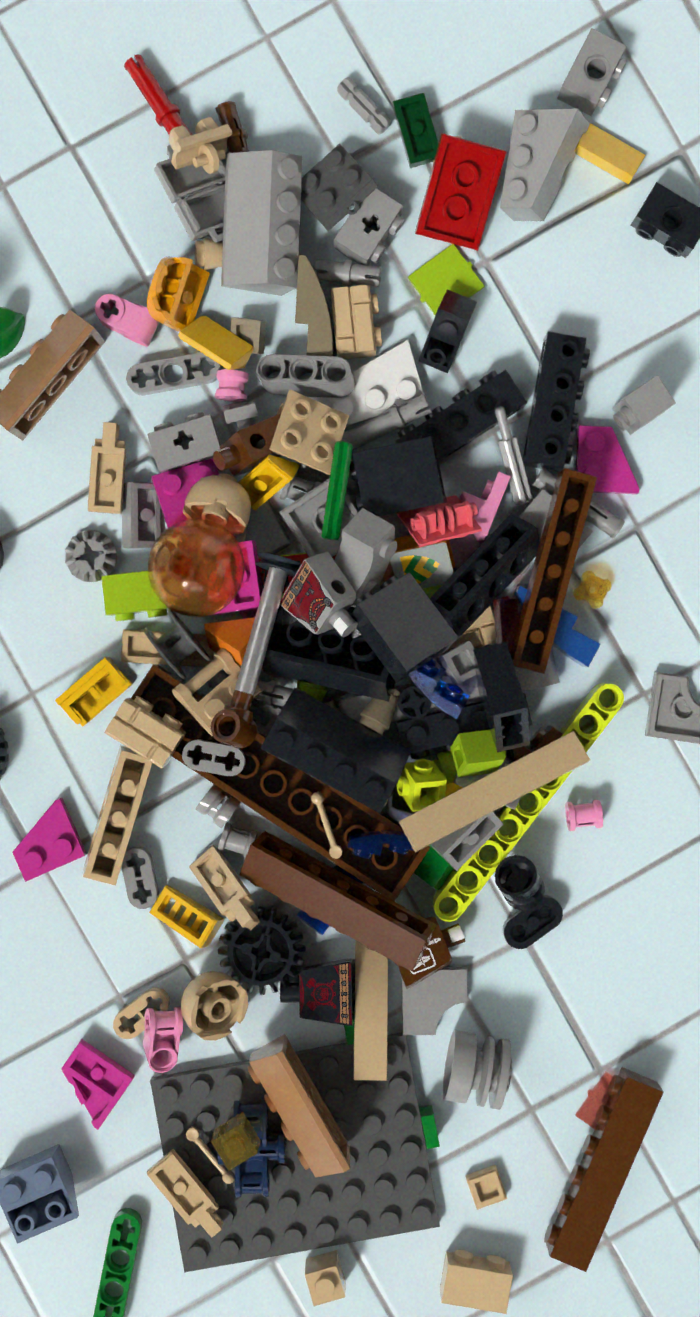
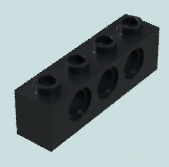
(495, 386)
(486, 573)

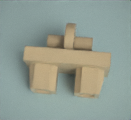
(202, 148)

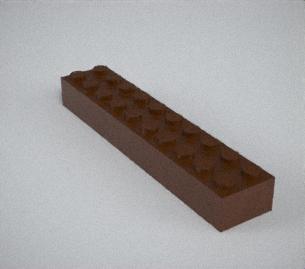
(285, 794)

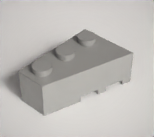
(537, 158)

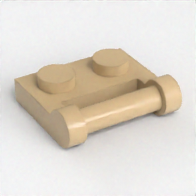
(217, 698)

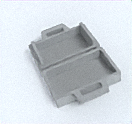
(197, 197)

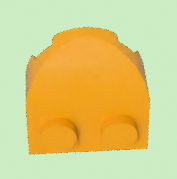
(176, 292)

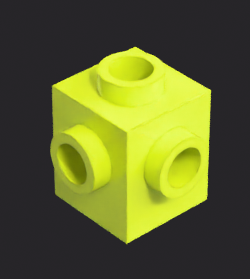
(421, 784)

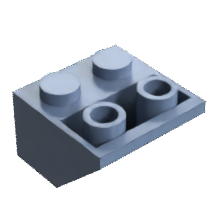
(38, 1194)

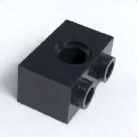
(665, 203)

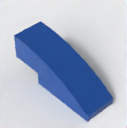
(567, 640)

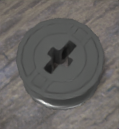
(176, 644)

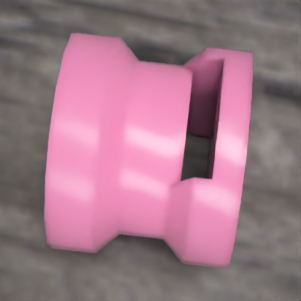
(231, 385)

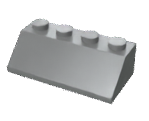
(261, 221)

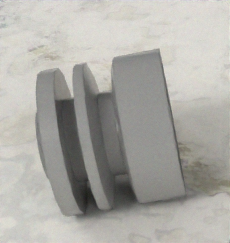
(480, 1070)

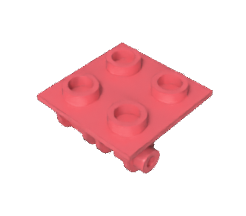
(441, 521)

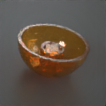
(212, 567)

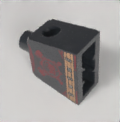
(323, 992)

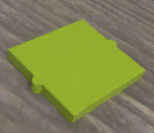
(445, 272)

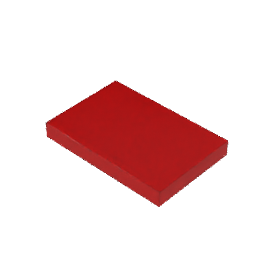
(460, 191)

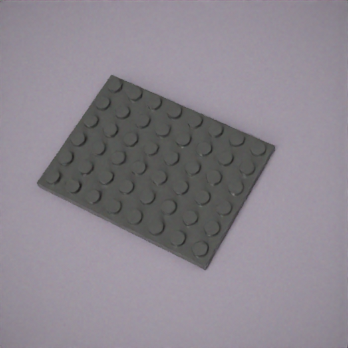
(378, 1197)

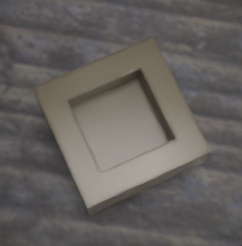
(251, 331)

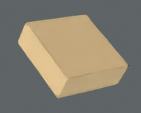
(486, 1187)

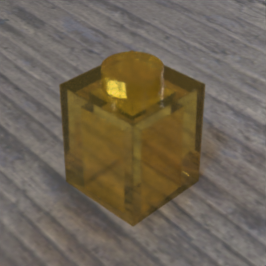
(235, 1141)

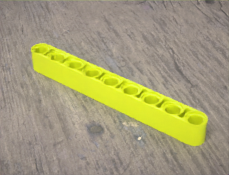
(524, 817)

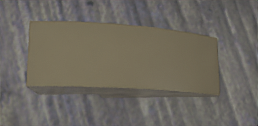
(313, 310)

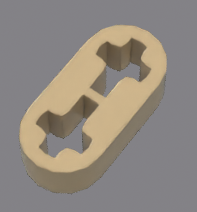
(137, 1007)

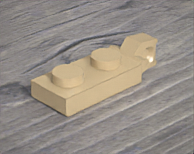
(107, 472)
(224, 887)
(186, 1192)

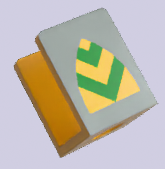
(427, 564)

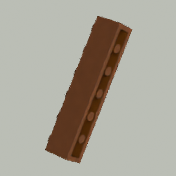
(552, 570)
(337, 900)
(603, 1168)

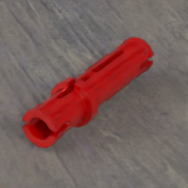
(166, 113)

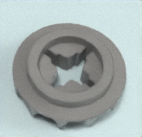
(103, 564)

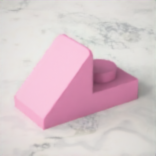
(487, 508)

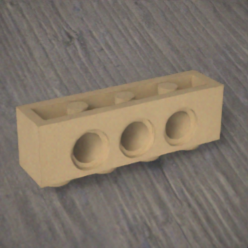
(117, 816)

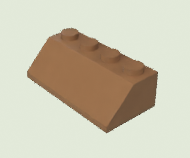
(47, 373)
(300, 1107)

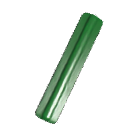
(337, 490)

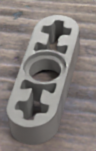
(151, 385)

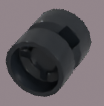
(519, 882)

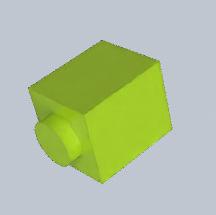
(476, 754)

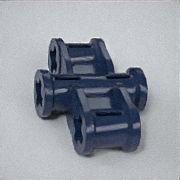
(254, 1174)

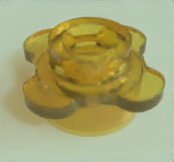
(601, 587)

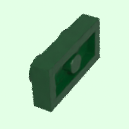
(416, 129)

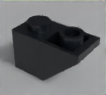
(447, 331)

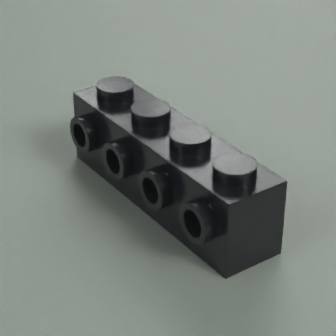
(554, 401)
(441, 729)

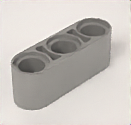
(294, 366)

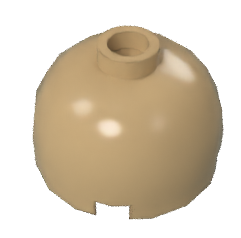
(219, 500)
(213, 1005)

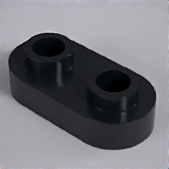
(534, 924)

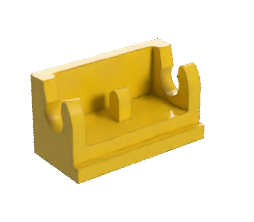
(94, 691)

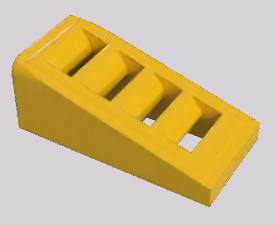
(180, 926)

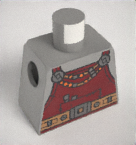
(321, 596)

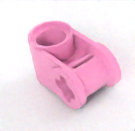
(132, 319)
(162, 1038)

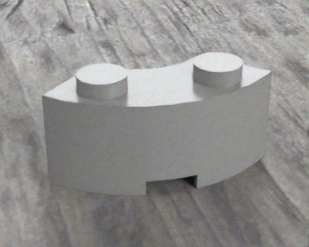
(366, 551)

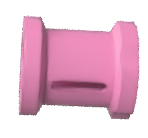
(584, 815)

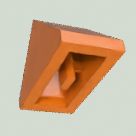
(231, 636)

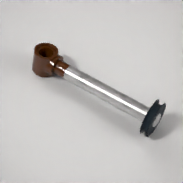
(239, 709)

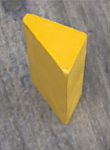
(609, 153)
(217, 343)
(267, 479)

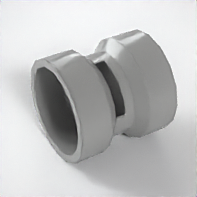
(210, 802)

